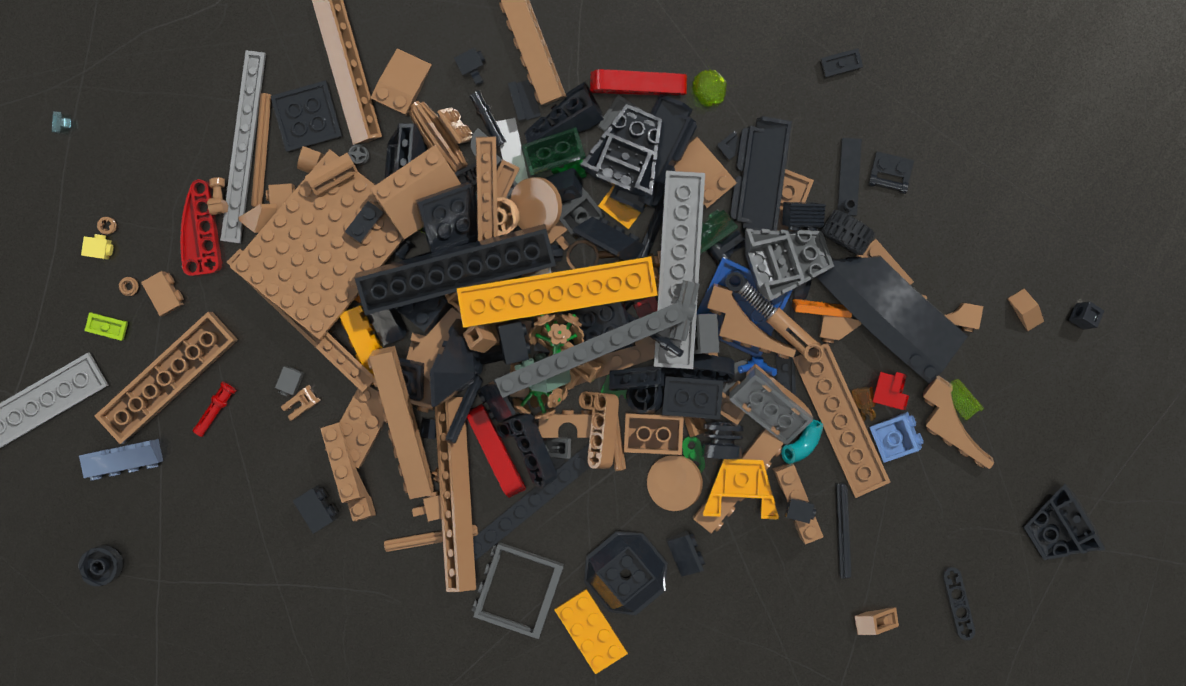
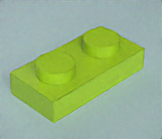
(106, 326)

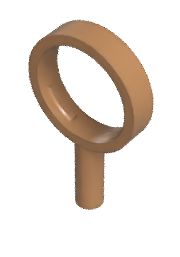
(599, 254)

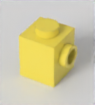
(97, 247)

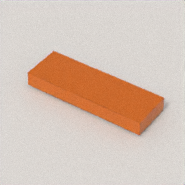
(821, 308)

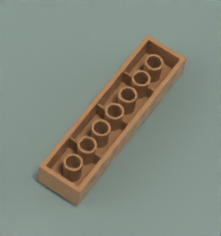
(166, 378)

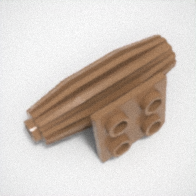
(442, 131)

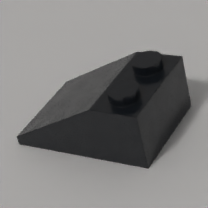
(499, 407)

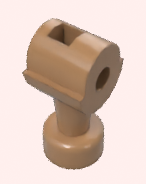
(216, 204)

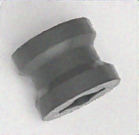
(355, 154)

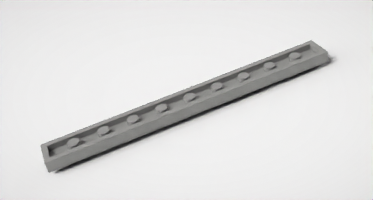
(243, 145)

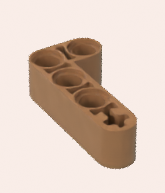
(603, 427)

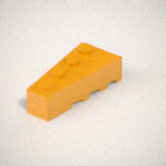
(360, 334)

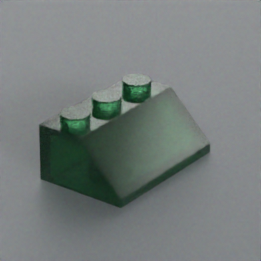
(553, 151)
(716, 229)

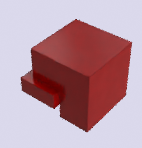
(890, 391)

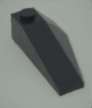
(576, 110)

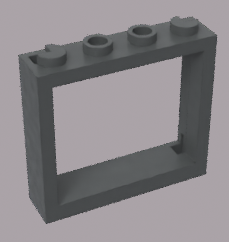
(484, 588)

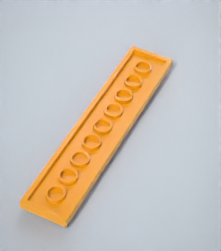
(557, 292)

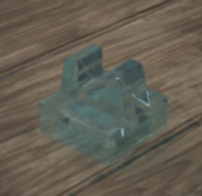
(59, 122)

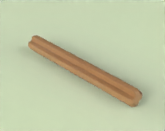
(418, 540)

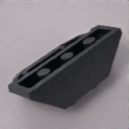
(403, 147)

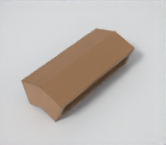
(331, 174)

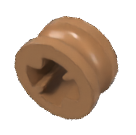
(100, 224)

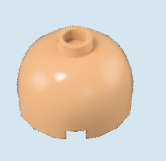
(507, 215)

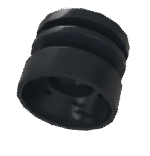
(722, 441)

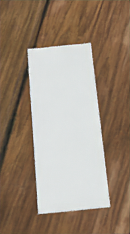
(512, 149)

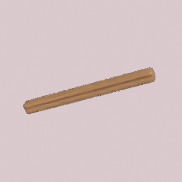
(261, 149)

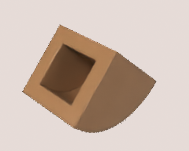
(308, 159)

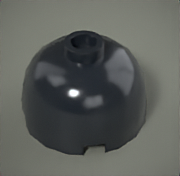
(645, 399)

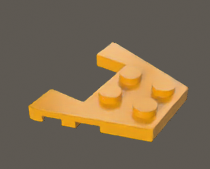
(742, 479)

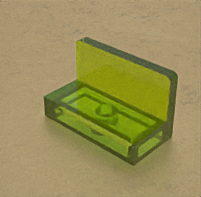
(963, 400)

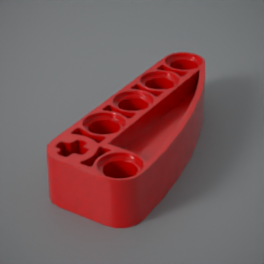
(637, 82)
(194, 237)
(495, 452)

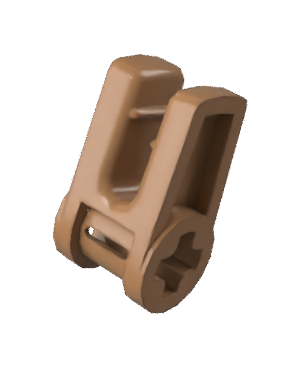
(307, 400)

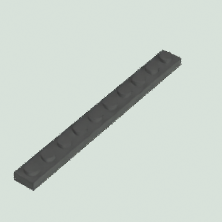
(589, 350)

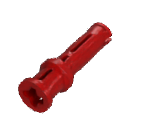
(218, 401)

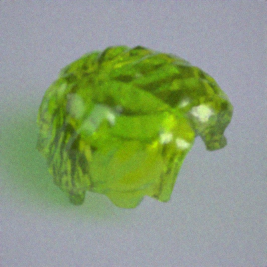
(709, 87)

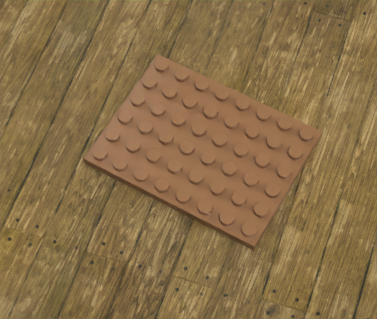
(306, 257)

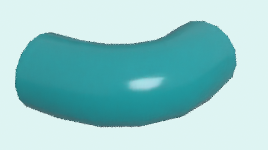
(804, 445)

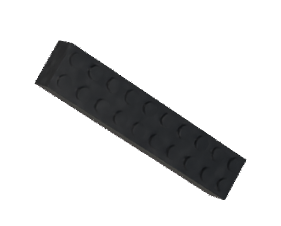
(455, 268)

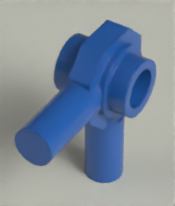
(759, 361)

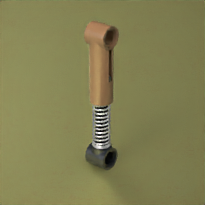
(776, 317)

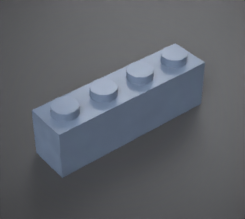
(121, 458)

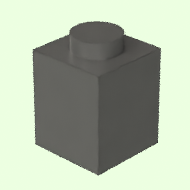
(289, 381)

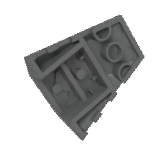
(785, 259)

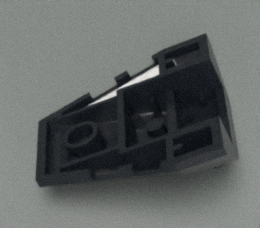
(454, 367)

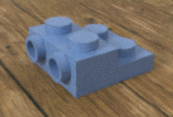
(896, 437)

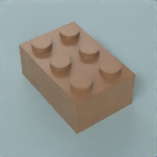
(653, 433)

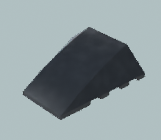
(627, 152)

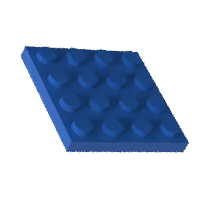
(757, 318)

